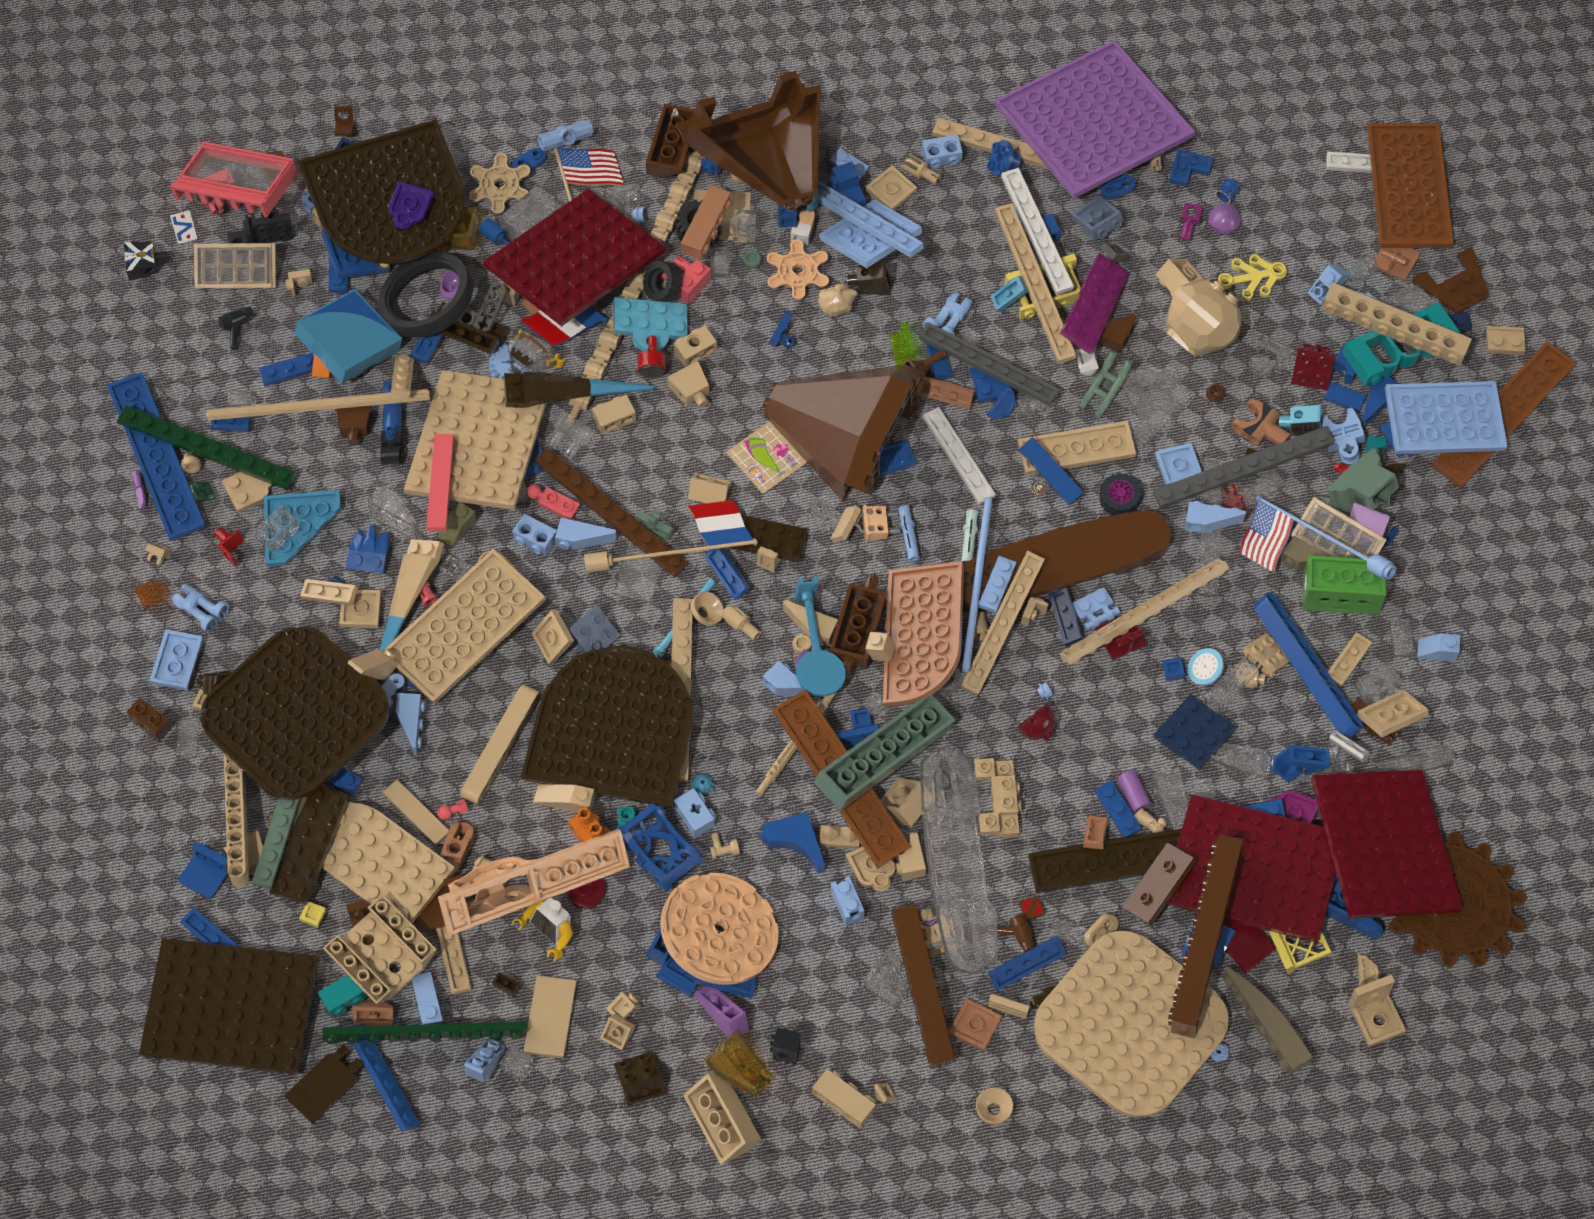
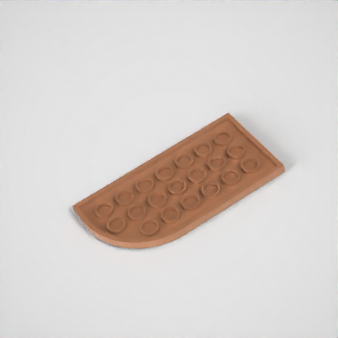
(926, 628)

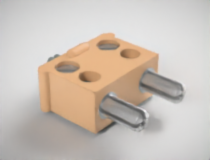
(875, 522)

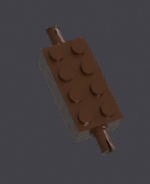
(858, 617)

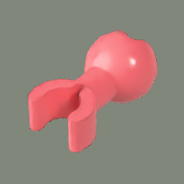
(445, 812)

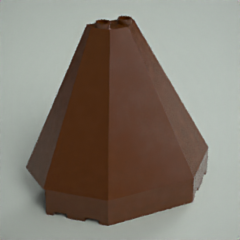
(767, 144)
(844, 420)

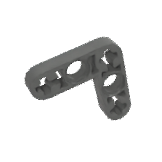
(479, 318)

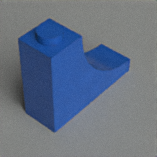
(794, 834)

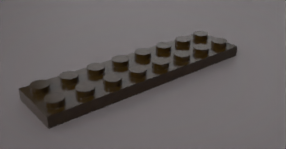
(1086, 866)

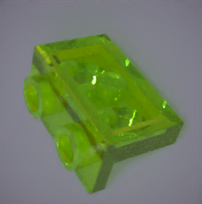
(902, 344)

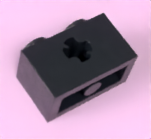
(785, 1045)

